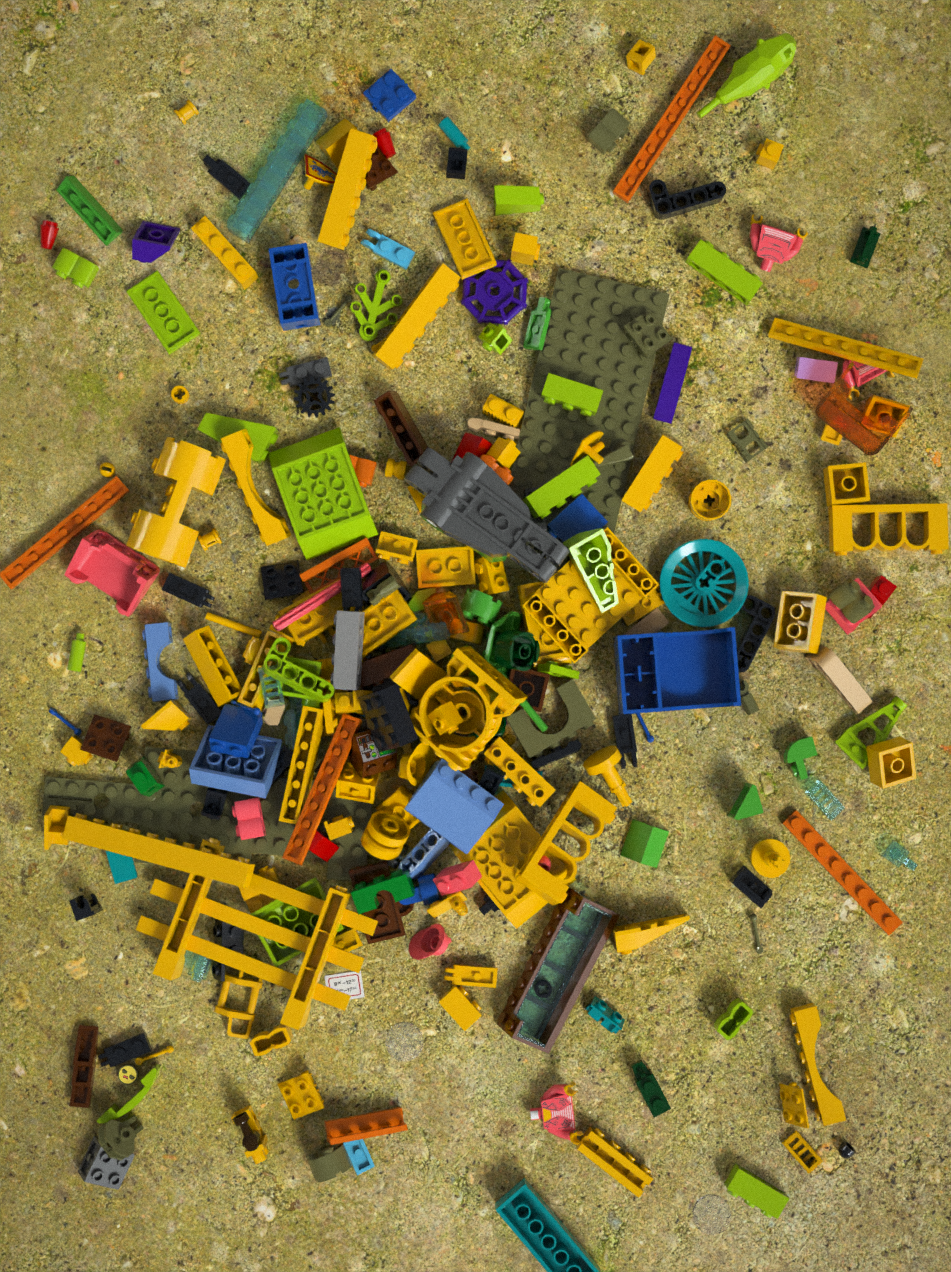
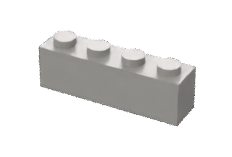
(348, 650)

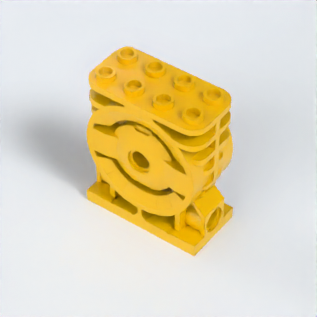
(483, 713)

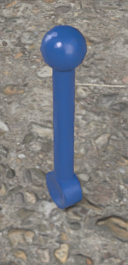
(256, 711)
(77, 731)
(650, 738)

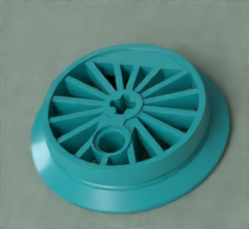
(683, 608)

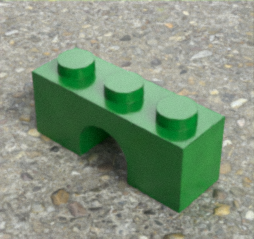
(398, 884)

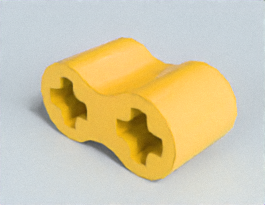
(474, 636)

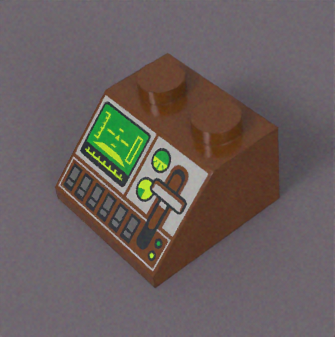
(367, 759)

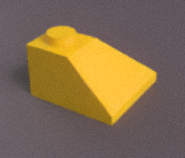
(169, 717)

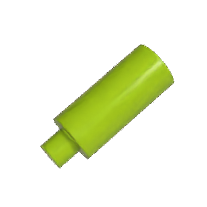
(77, 653)

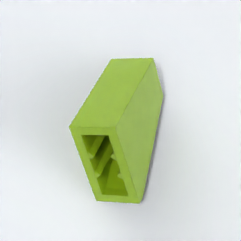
(517, 199)

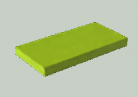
(163, 312)

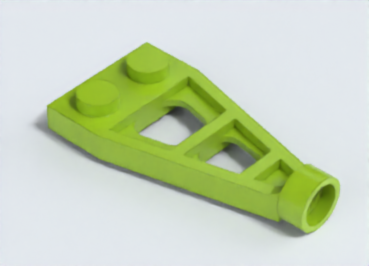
(853, 747)

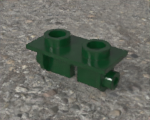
(865, 246)

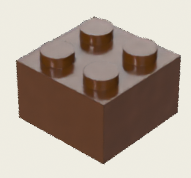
(532, 684)

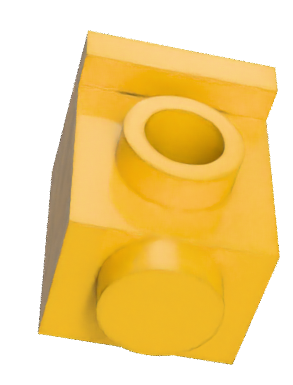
(640, 56)
(339, 826)

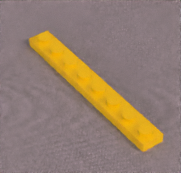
(846, 348)

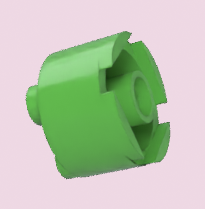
(480, 606)

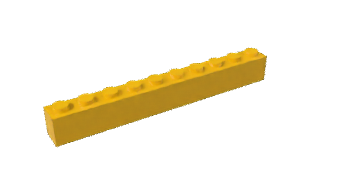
(159, 851)

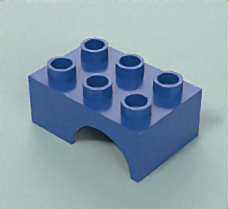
(676, 671)

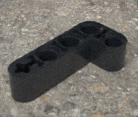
(686, 196)
(749, 636)

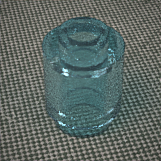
(199, 968)

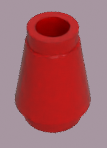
(385, 143)
(48, 234)

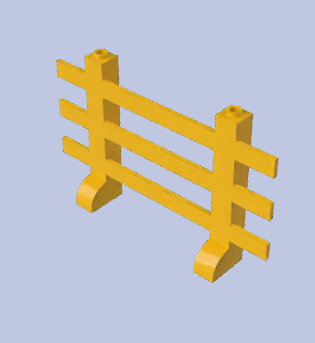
(318, 948)

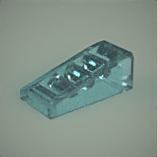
(274, 703)
(810, 794)

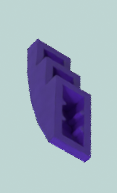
(672, 382)

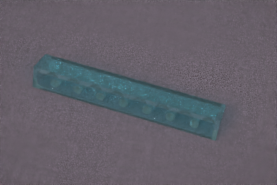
(277, 170)

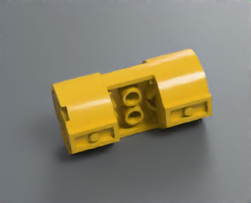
(188, 470)

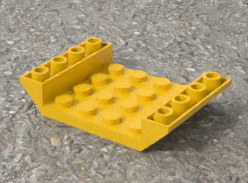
(570, 613)
(501, 856)

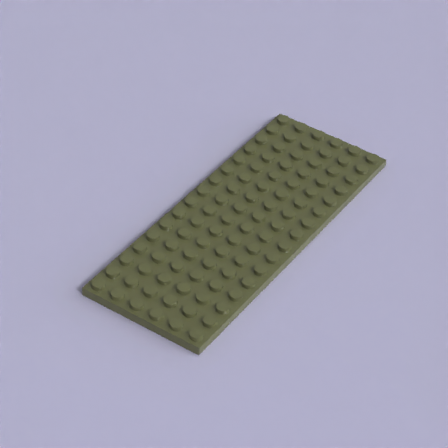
(589, 347)

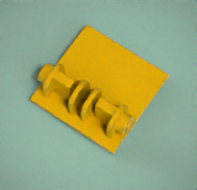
(453, 900)
(301, 1095)
(794, 1105)

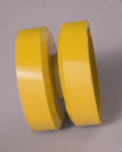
(385, 835)

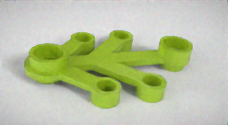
(373, 307)

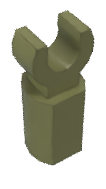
(383, 590)
(748, 700)

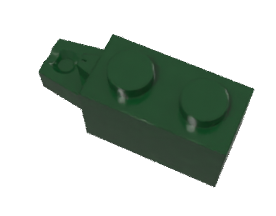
(650, 1089)

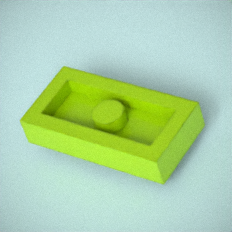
(562, 671)

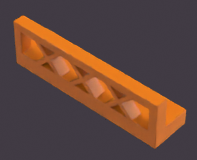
(339, 558)
(365, 1125)

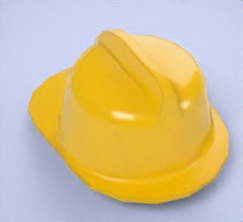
(416, 764)

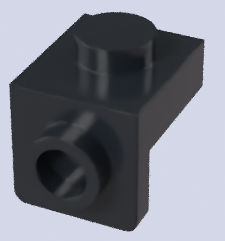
(456, 163)
(214, 803)

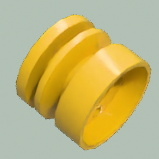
(715, 490)

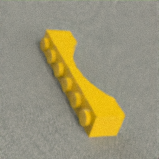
(239, 450)
(807, 1025)

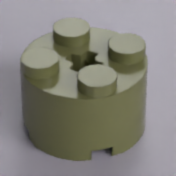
(328, 1161)

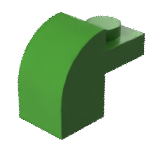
(796, 752)

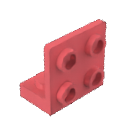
(840, 618)

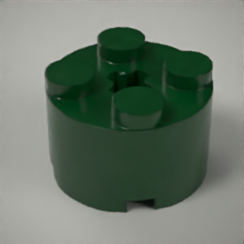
(516, 650)

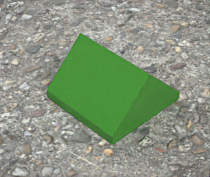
(747, 803)
(644, 843)

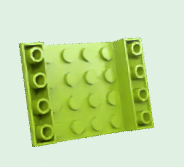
(322, 494)

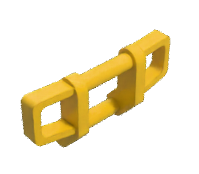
(231, 1013)

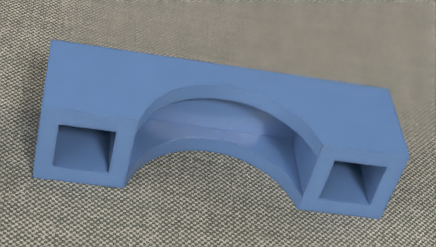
(157, 638)

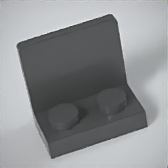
(102, 1170)

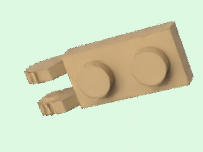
(493, 428)

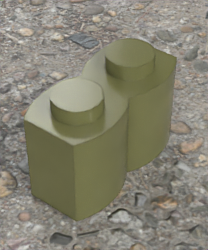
(609, 131)
(851, 600)

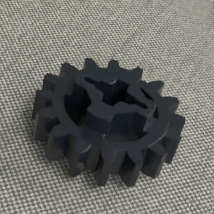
(320, 389)

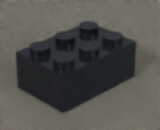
(388, 718)

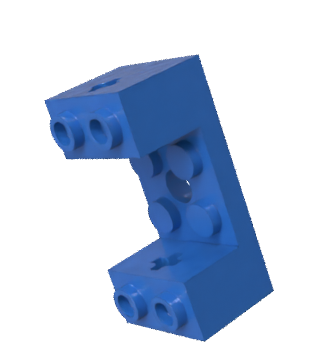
(295, 306)

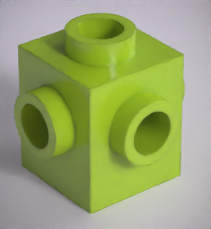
(495, 338)

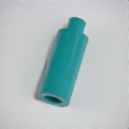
(454, 133)

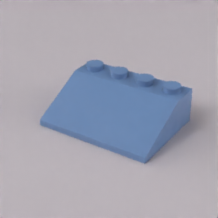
(233, 773)
(453, 806)

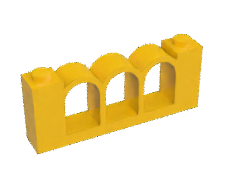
(934, 522)
(541, 881)

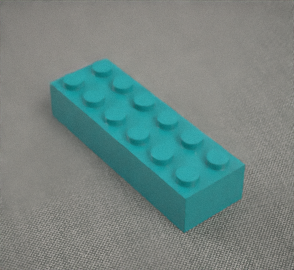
(543, 1231)

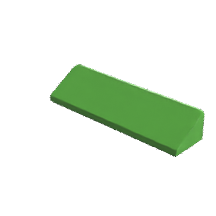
(89, 209)

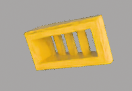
(809, 1168)

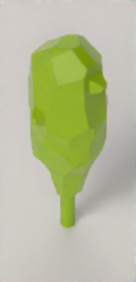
(755, 70)

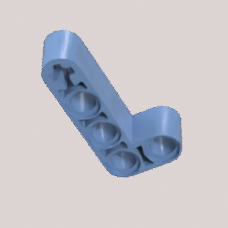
(413, 861)

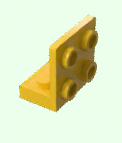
(355, 788)

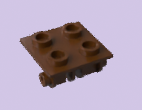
(380, 170)
(105, 738)

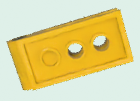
(548, 648)

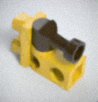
(253, 1135)

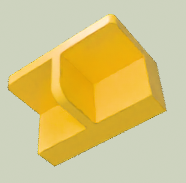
(54, 825)

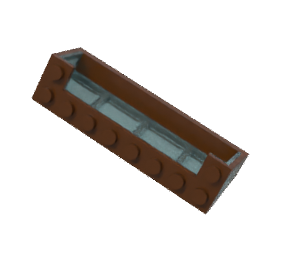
(564, 960)

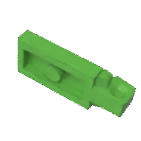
(538, 325)

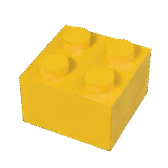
(846, 484)
(891, 762)

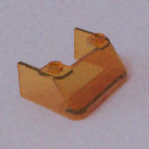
(852, 423)

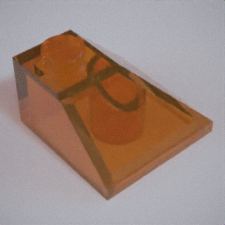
(446, 608)

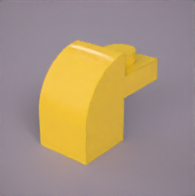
(349, 702)

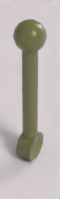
(328, 322)
(759, 949)

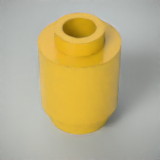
(252, 650)

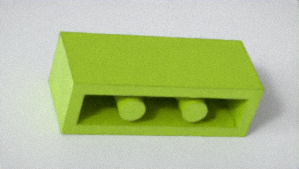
(571, 395)
(756, 1191)

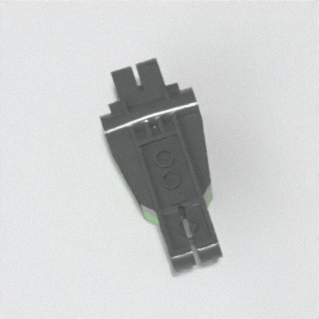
(483, 512)

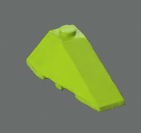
(592, 559)

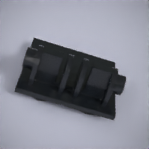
(281, 580)

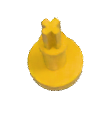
(603, 763)
(770, 858)

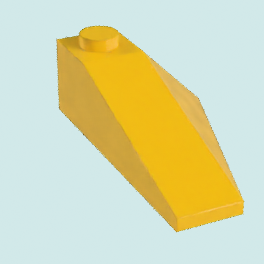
(637, 934)

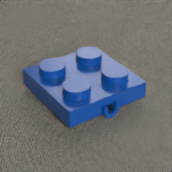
(389, 95)

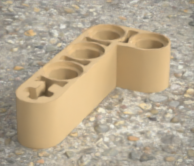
(840, 678)

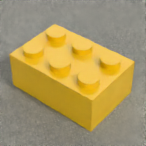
(800, 622)

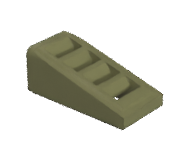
(617, 456)

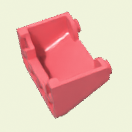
(113, 570)

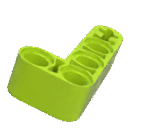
(299, 673)

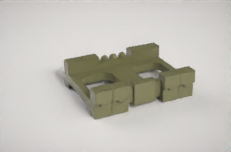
(741, 444)

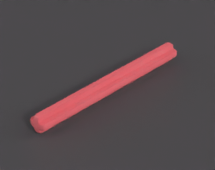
(314, 602)

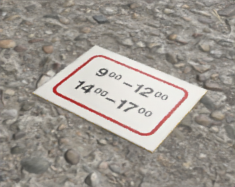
(347, 982)

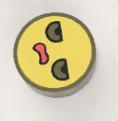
(128, 1074)

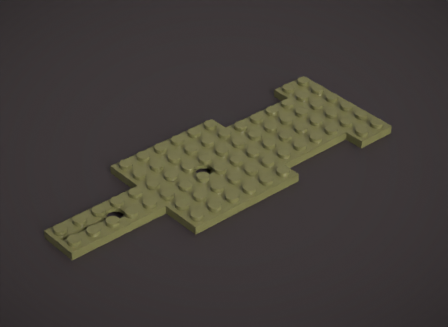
(170, 814)

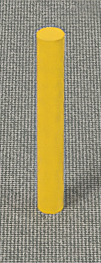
(234, 625)

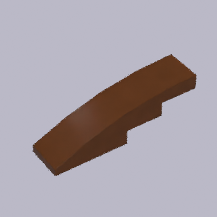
(84, 1066)

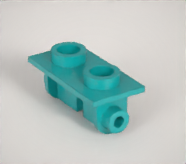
(612, 1019)

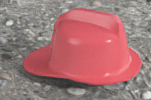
(429, 942)

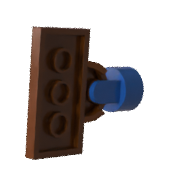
(388, 911)

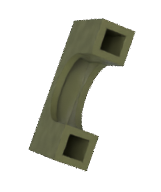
(578, 716)

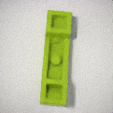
(115, 1112)

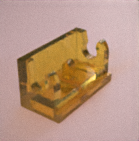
(389, 785)

